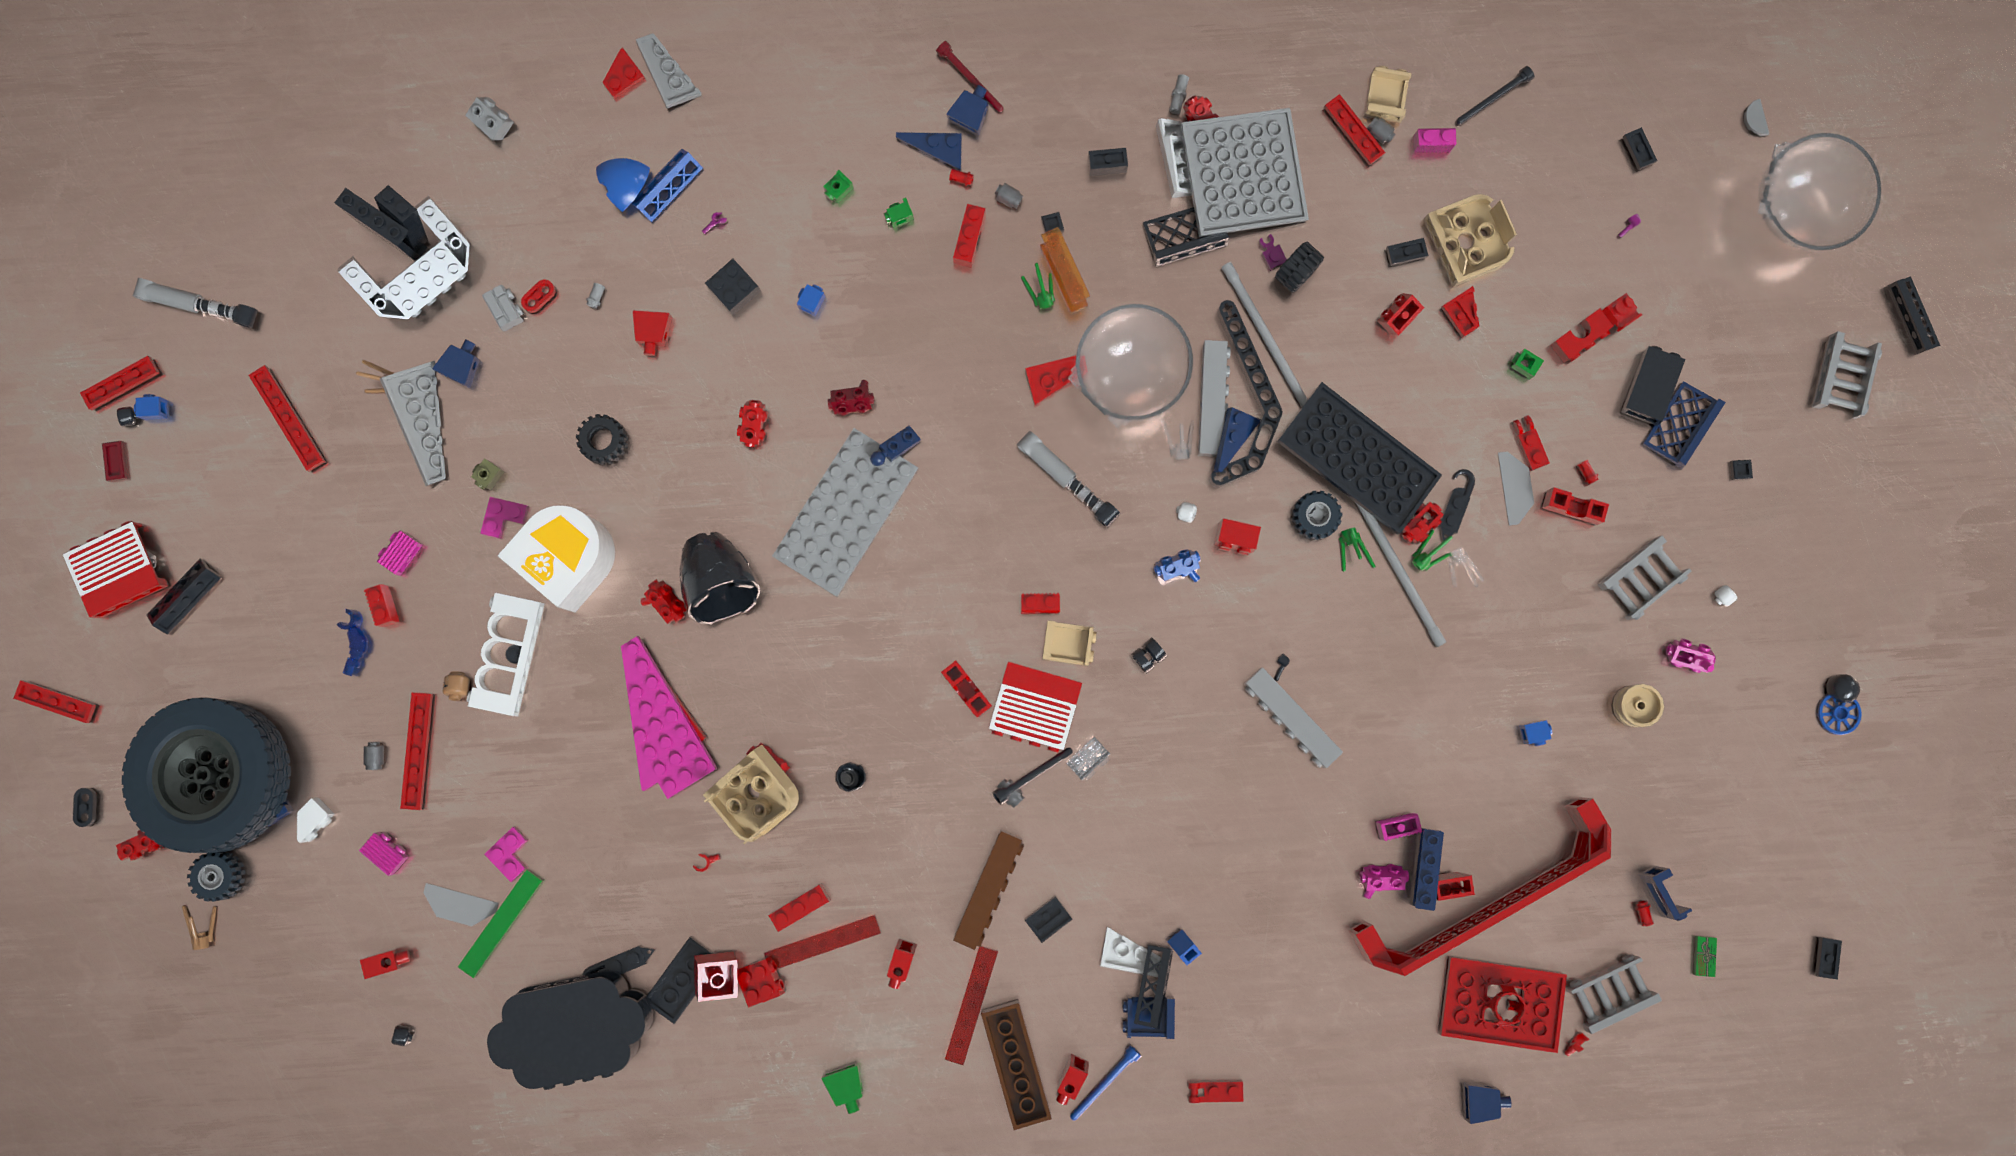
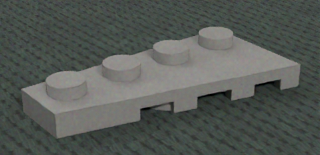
(667, 75)

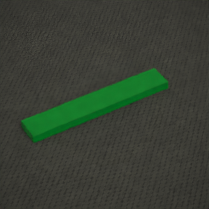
(500, 923)

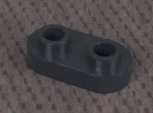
(83, 807)

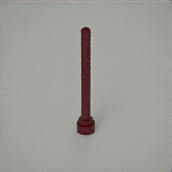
(944, 50)

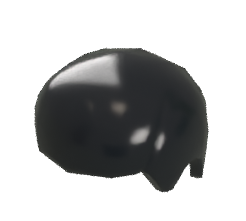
(1843, 688)
(850, 777)

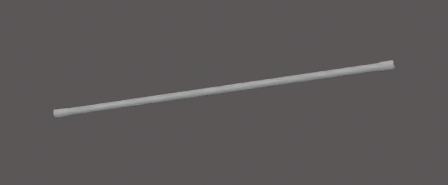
(1433, 630)

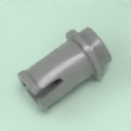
(595, 295)

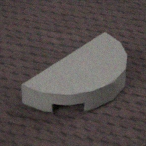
(1755, 118)

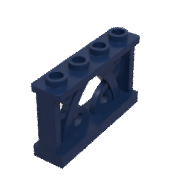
(1428, 869)

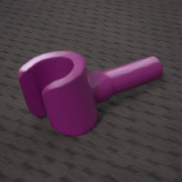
(715, 220)
(1634, 221)

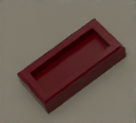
(114, 461)

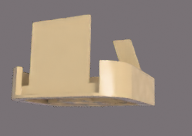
(1476, 216)
(776, 796)

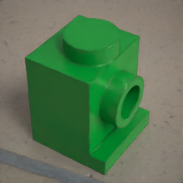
(838, 194)
(899, 213)
(1532, 362)

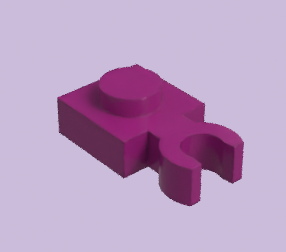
(1273, 255)

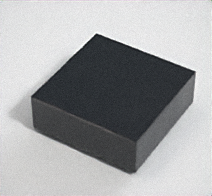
(1052, 221)
(1741, 469)

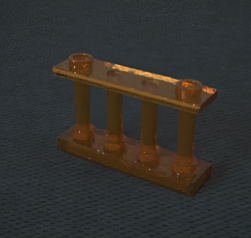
(1064, 270)

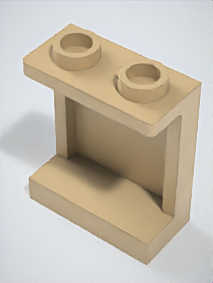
(1387, 94)
(1068, 643)

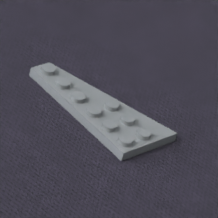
(418, 414)

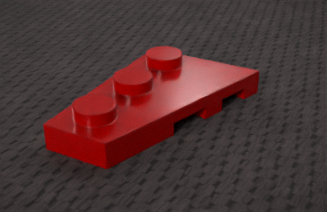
(1049, 377)

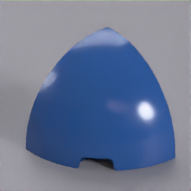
(622, 180)

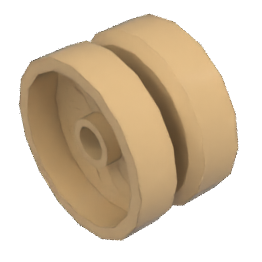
(1647, 699)

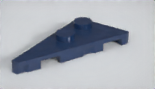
(943, 146)
(1235, 432)

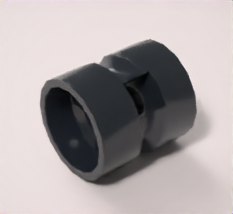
(1154, 651)

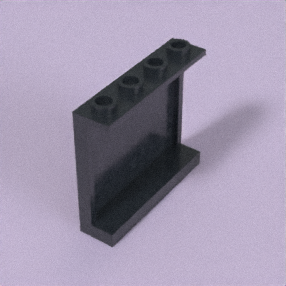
(377, 223)

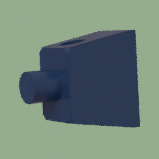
(970, 110)
(458, 363)
(1483, 1102)

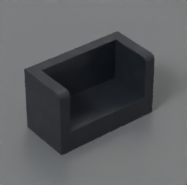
(1107, 161)

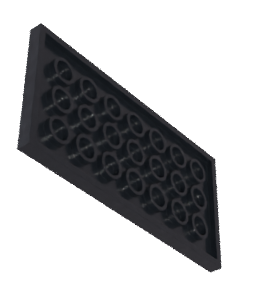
(1359, 458)

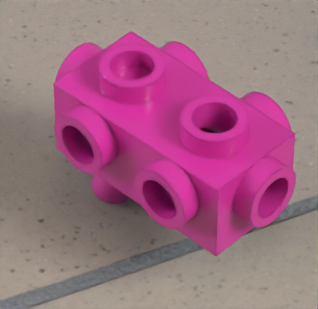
(1694, 657)
(1383, 878)

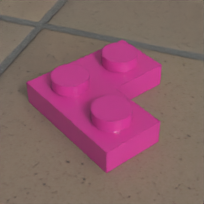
(500, 511)
(503, 856)

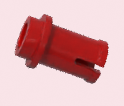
(961, 177)
(1588, 472)
(1644, 913)

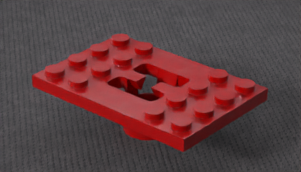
(1538, 1008)

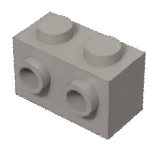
(489, 118)

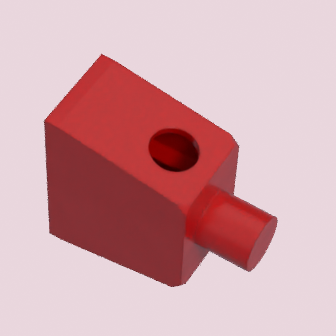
(651, 329)
(1450, 886)
(901, 963)
(376, 964)
(1072, 1079)

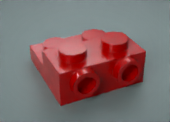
(760, 981)

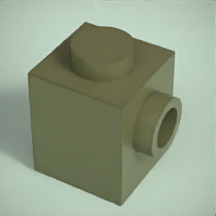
(486, 474)

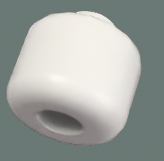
(1186, 512)
(1725, 596)

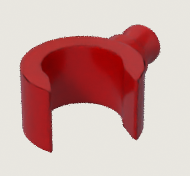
(710, 859)
(1575, 1044)

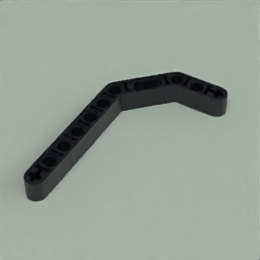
(1256, 389)

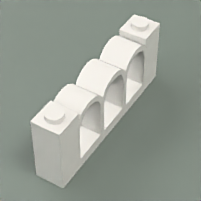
(494, 701)

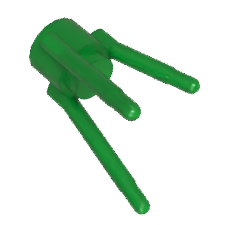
(1045, 298)
(1351, 537)
(1422, 561)

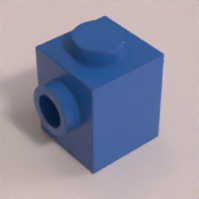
(811, 299)
(150, 407)
(1536, 732)
(1184, 947)

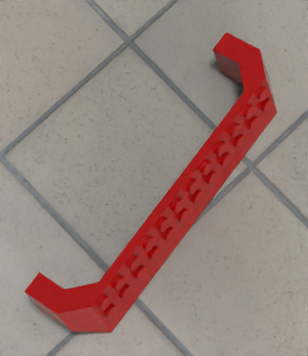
(1590, 850)

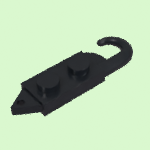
(1456, 506)
(622, 962)

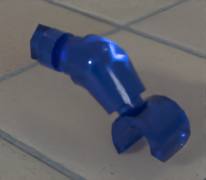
(357, 641)

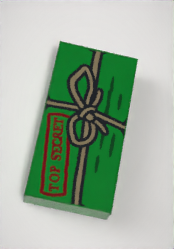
(1705, 956)

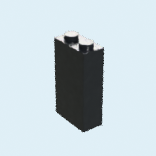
(403, 213)
(1653, 385)

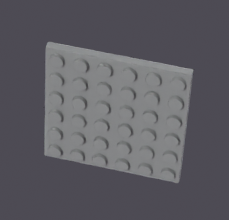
(1244, 172)

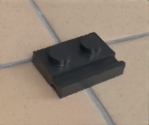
(1048, 919)

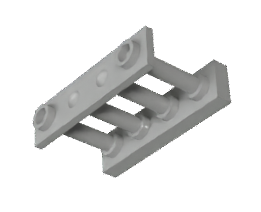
(1828, 379)
(1626, 570)
(1629, 1006)

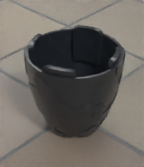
(715, 579)

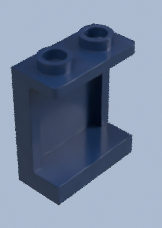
(1167, 1024)

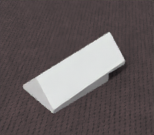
(1174, 157)

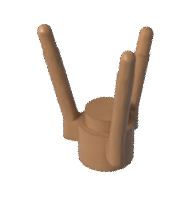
(377, 390)
(199, 939)

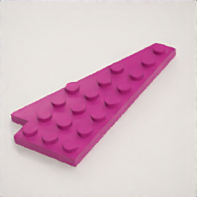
(663, 735)

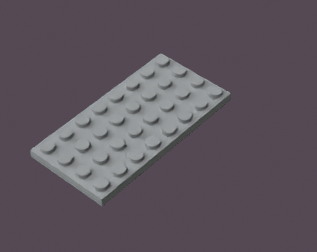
(844, 514)

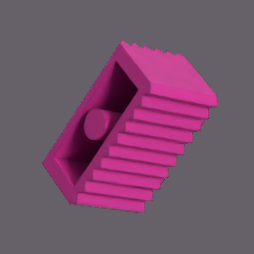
(1434, 140)
(399, 552)
(1399, 826)
(384, 853)

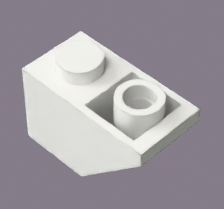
(311, 819)

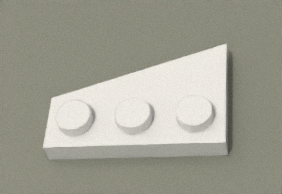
(1125, 955)

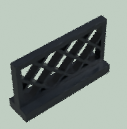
(1185, 249)

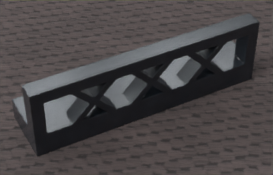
(1911, 316)
(181, 599)
(1160, 993)

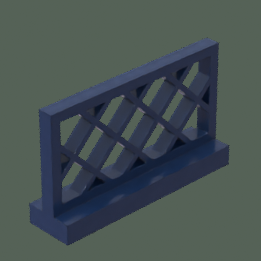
(1699, 429)

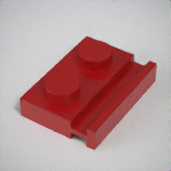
(1622, 312)

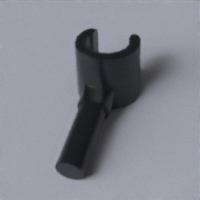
(1284, 661)

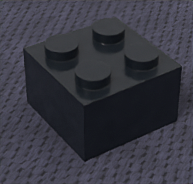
(732, 287)

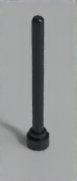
(1524, 75)
(1002, 794)

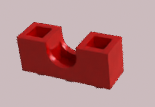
(968, 235)
(1595, 326)
(1582, 509)
(966, 689)
(799, 907)

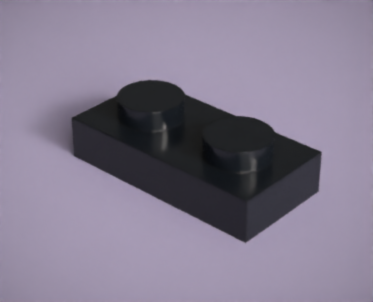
(1639, 148)
(1407, 251)
(1828, 958)

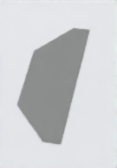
(1516, 487)
(458, 906)

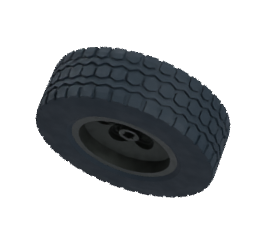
(162, 780)

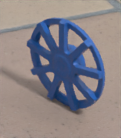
(1839, 714)

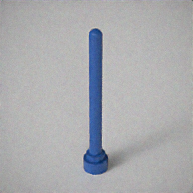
(1130, 1056)

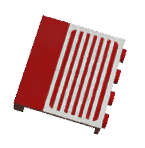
(113, 570)
(1035, 706)

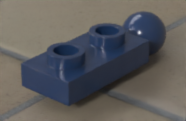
(895, 446)

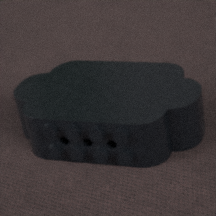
(570, 1030)

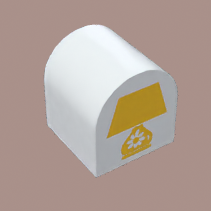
(562, 555)

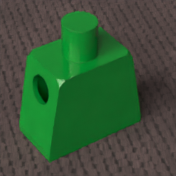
(845, 1086)

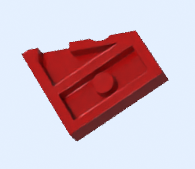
(622, 75)
(1463, 312)

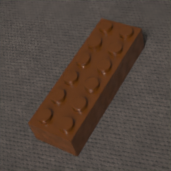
(987, 890)
(1016, 1065)

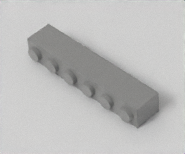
(1213, 396)
(1293, 718)

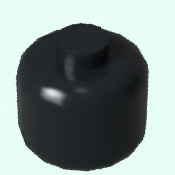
(126, 416)
(512, 653)
(401, 1035)

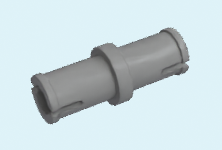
(1179, 94)

